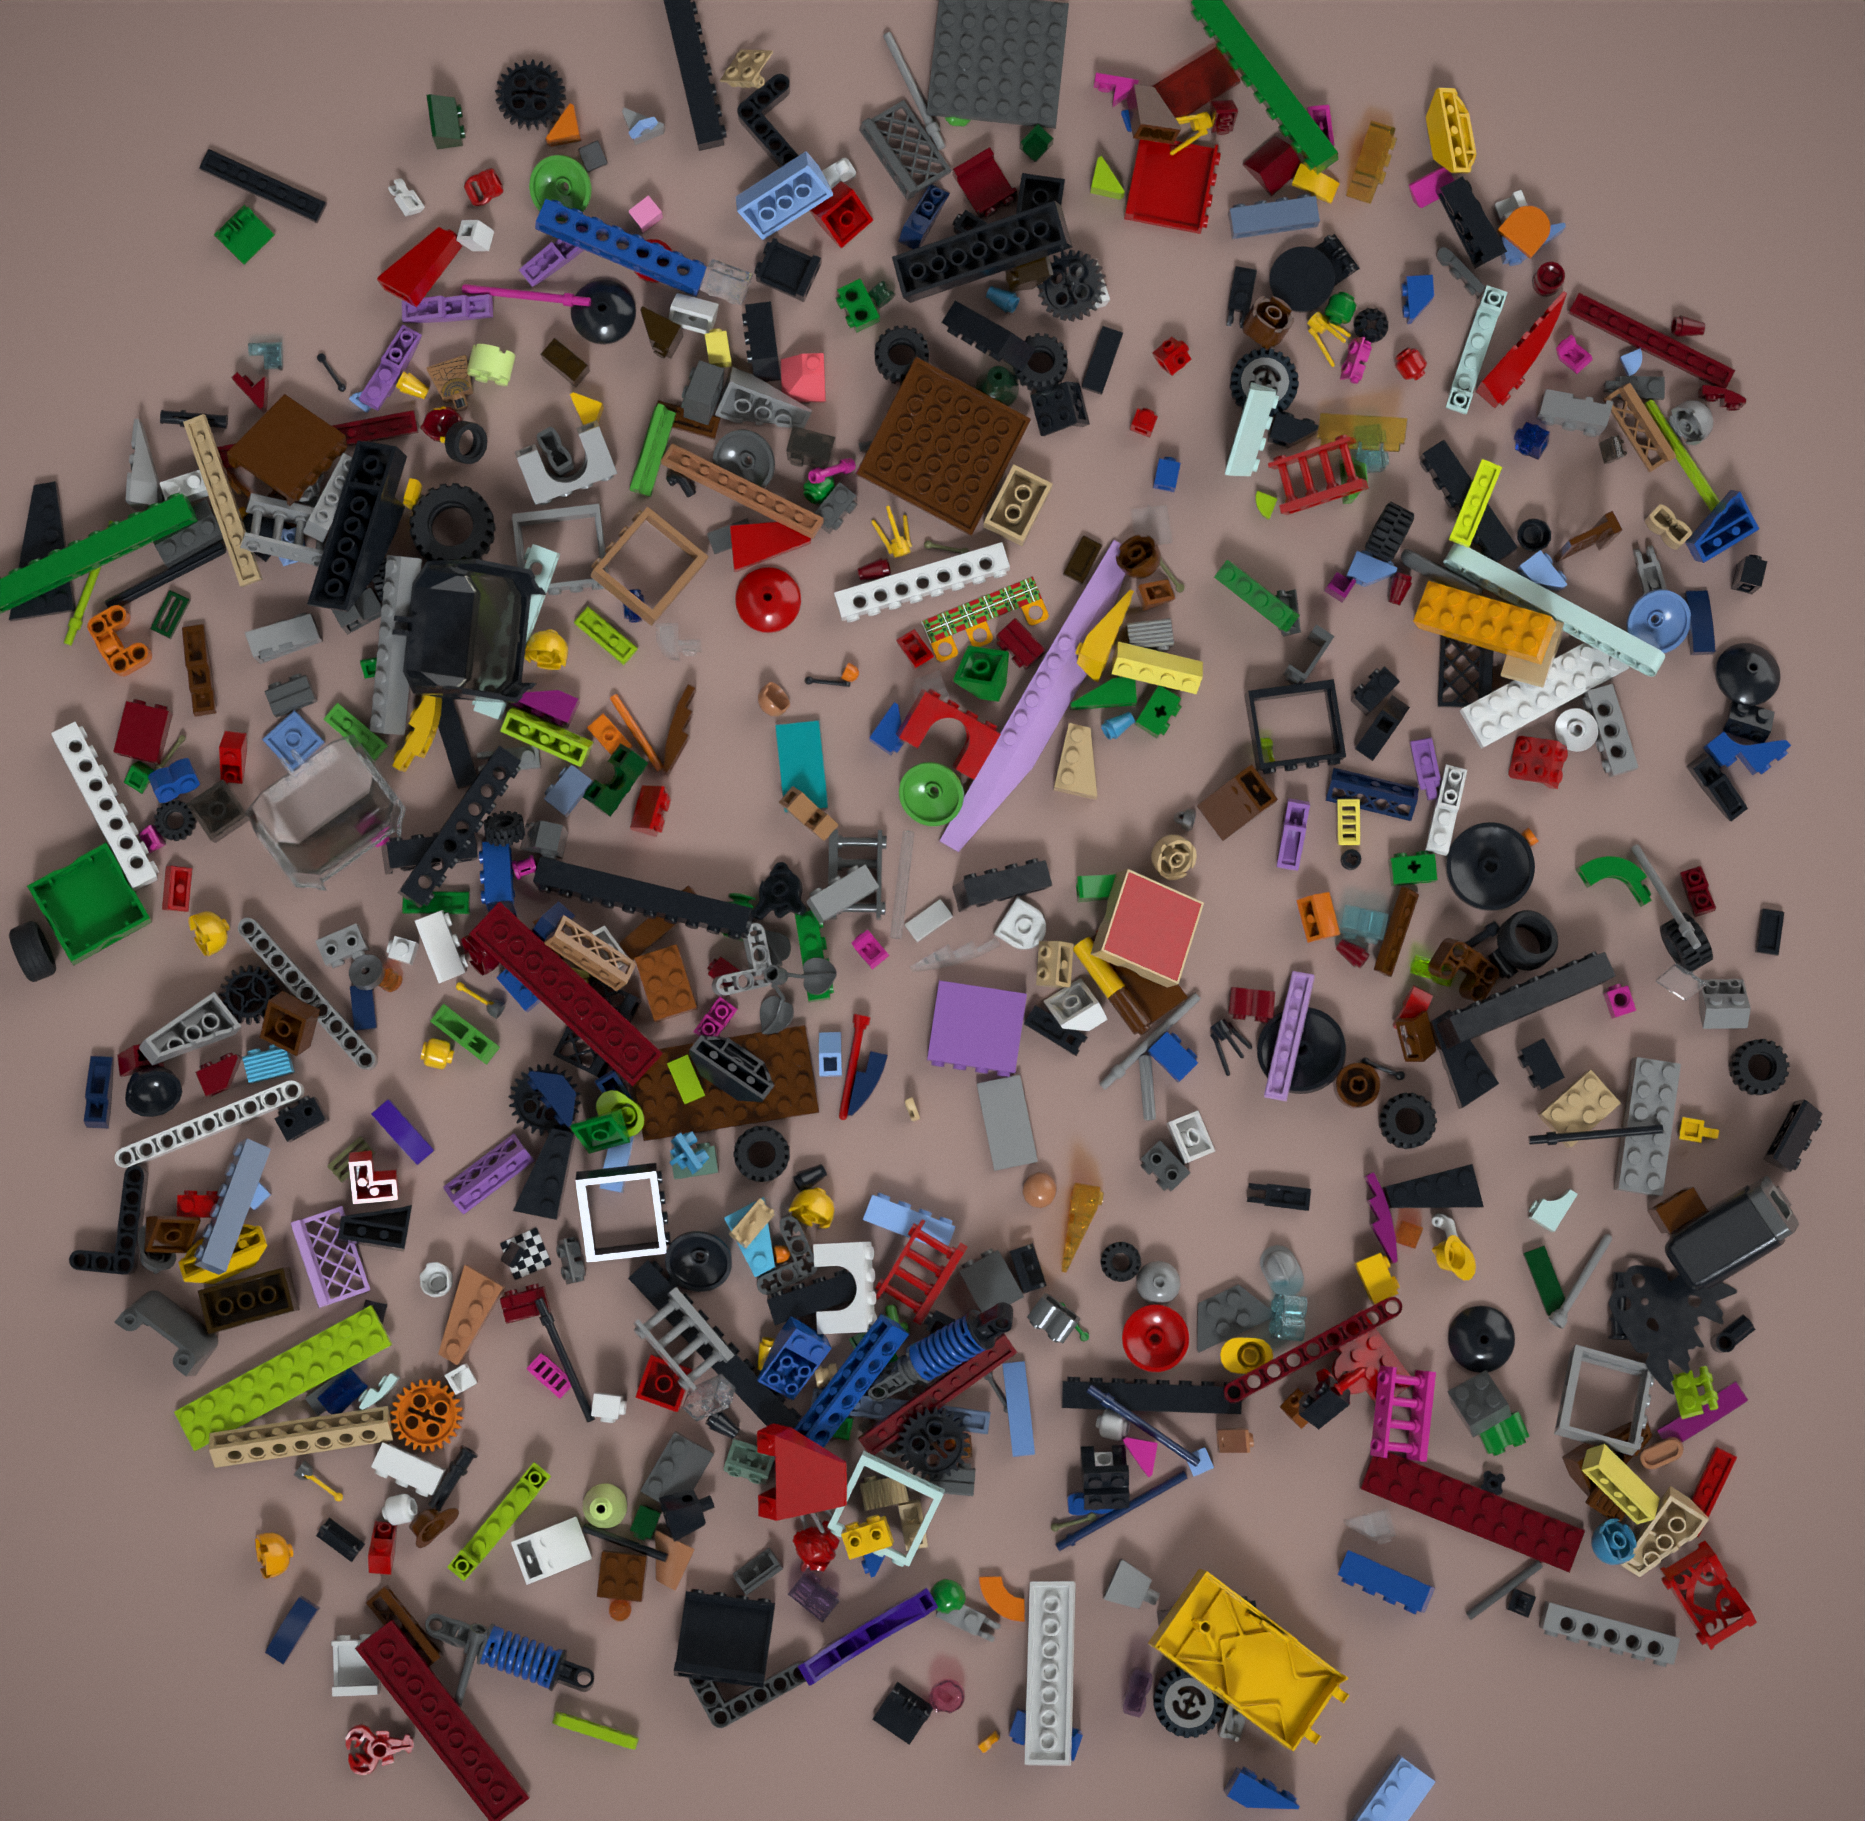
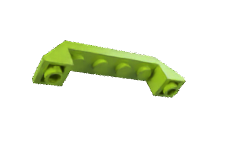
(499, 1522)

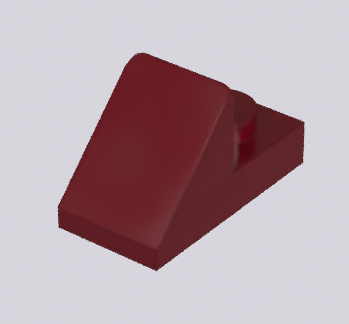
(257, 394)

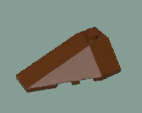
(1575, 1458)

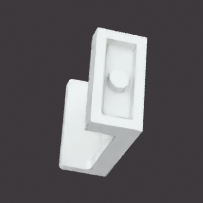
(351, 1672)

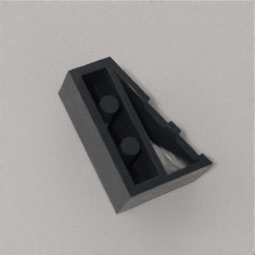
(762, 341)
(377, 1229)

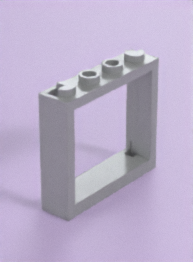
(557, 515)
(1613, 1362)

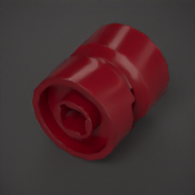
(1548, 279)

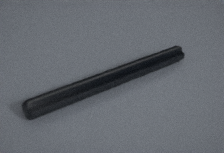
(167, 575)

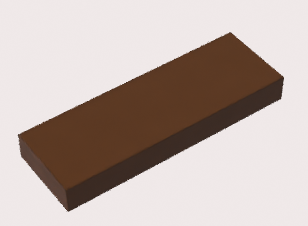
(691, 426)

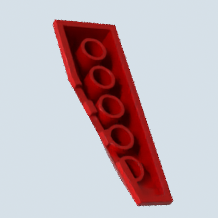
(1518, 360)

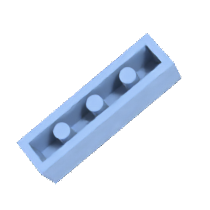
(901, 1218)

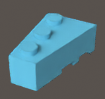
(760, 1251)

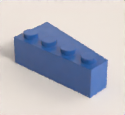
(1385, 1581)

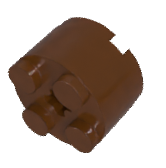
(1268, 321)
(1368, 1090)

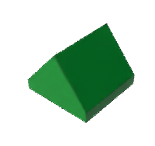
(369, 667)

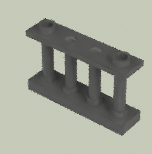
(837, 863)

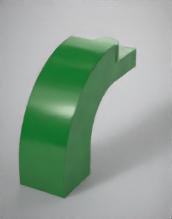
(1617, 869)

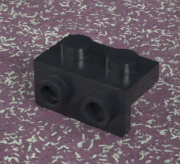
(1749, 722)

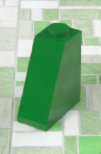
(1094, 887)

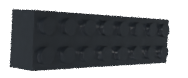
(982, 252)
(1525, 998)

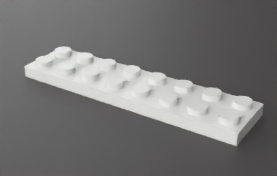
(1523, 703)
(1050, 1673)

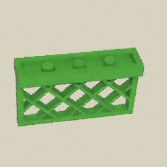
(652, 450)

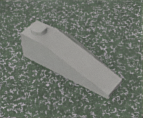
(756, 401)
(143, 483)

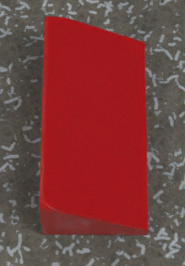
(177, 888)

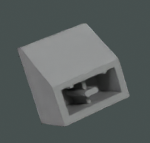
(1724, 1004)

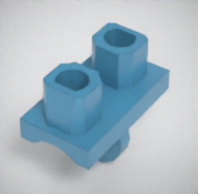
(684, 1155)

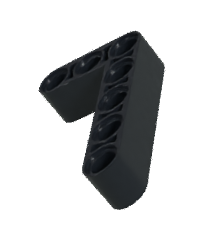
(758, 119)
(123, 1230)

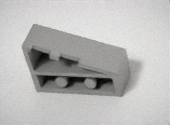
(1574, 412)
(283, 637)

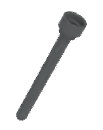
(476, 1634)

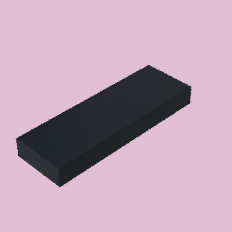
(1102, 360)

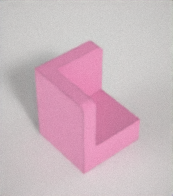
(646, 214)

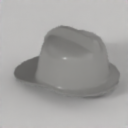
(1281, 1270)

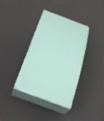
(373, 1396)

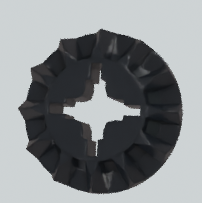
(1371, 335)

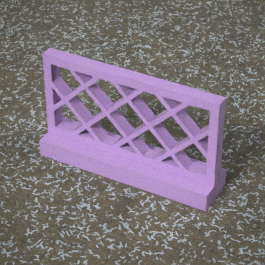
(311, 1263)

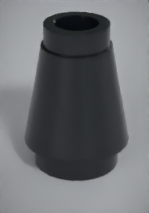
(809, 1177)
(722, 1424)

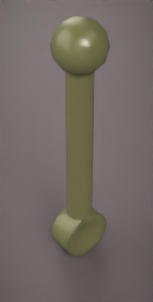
(928, 544)
(1179, 587)
(181, 739)
(1091, 1517)

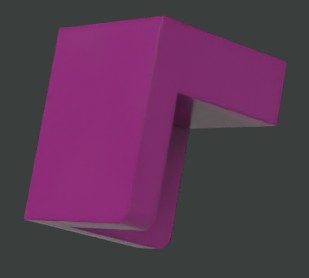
(1340, 587)

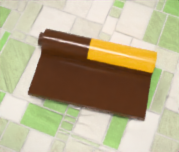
(1133, 996)

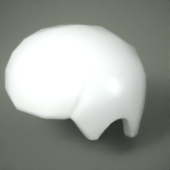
(436, 1279)

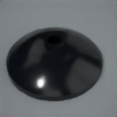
(608, 325)
(1740, 682)
(698, 1271)
(1465, 1339)

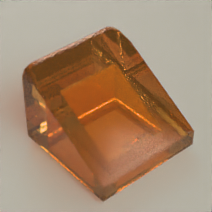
(1408, 1234)

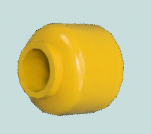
(436, 1053)

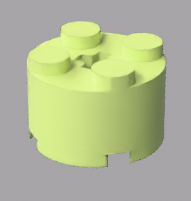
(490, 364)

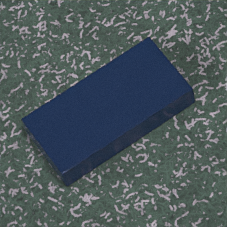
(363, 1009)

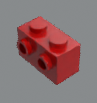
(196, 1205)

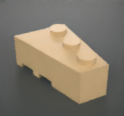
(1076, 764)

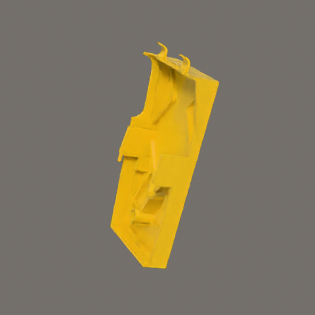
(1248, 1660)

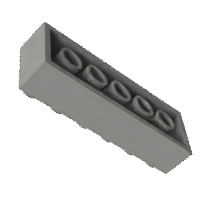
(1648, 1103)

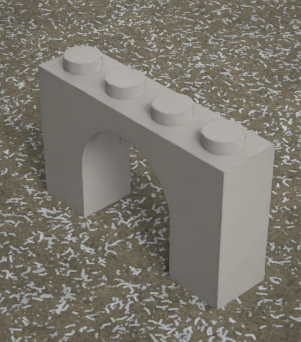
(546, 486)

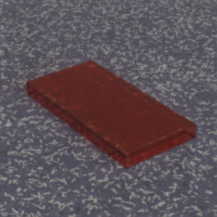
(1197, 83)

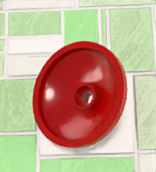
(773, 614)
(1172, 1338)

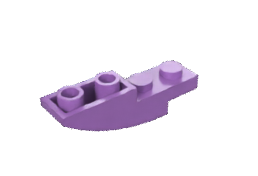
(391, 368)

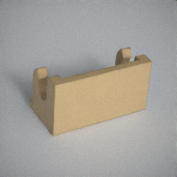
(752, 1223)

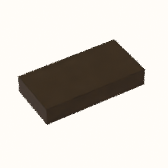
(1082, 559)

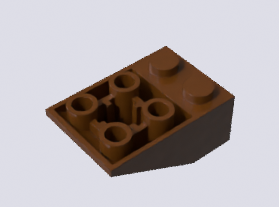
(1237, 802)

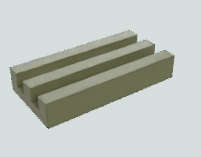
(336, 1172)

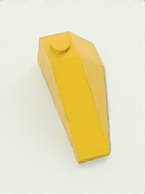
(1097, 645)

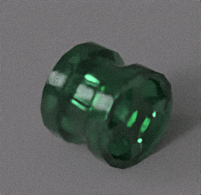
(881, 294)

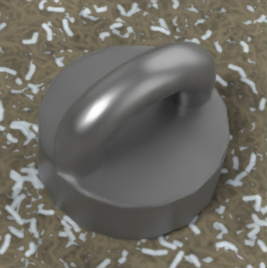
(1188, 820)

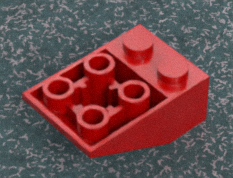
(650, 809)

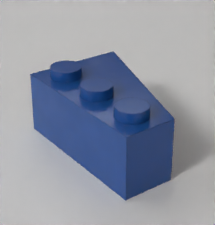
(1722, 528)
(497, 876)

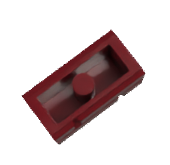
(1020, 644)
(521, 1305)

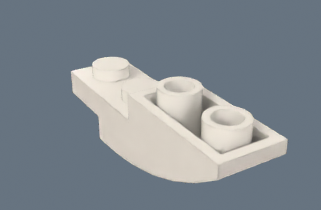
(1445, 810)

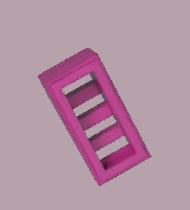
(545, 1381)

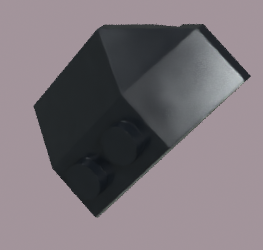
(731, 1068)

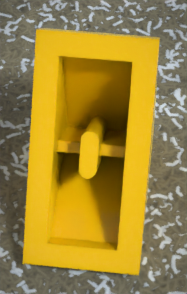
(587, 409)

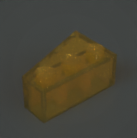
(1371, 162)

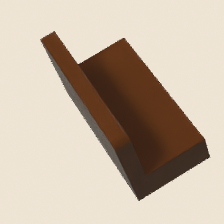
(1416, 1037)

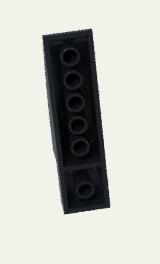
(361, 526)

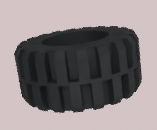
(446, 498)

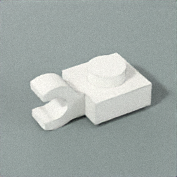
(406, 200)

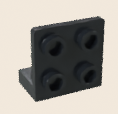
(1059, 408)

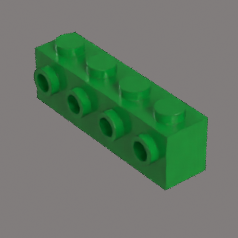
(812, 946)

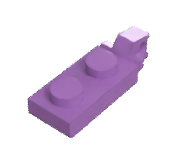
(1426, 766)

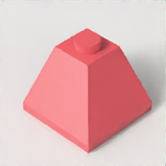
(804, 377)

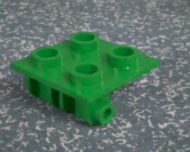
(244, 234)

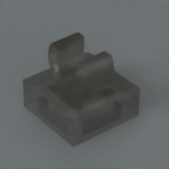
(1612, 449)

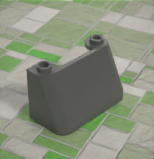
(176, 1326)

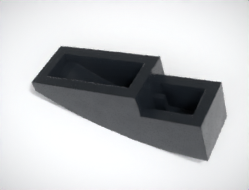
(1717, 786)

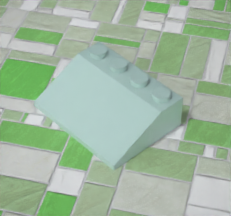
(1250, 431)

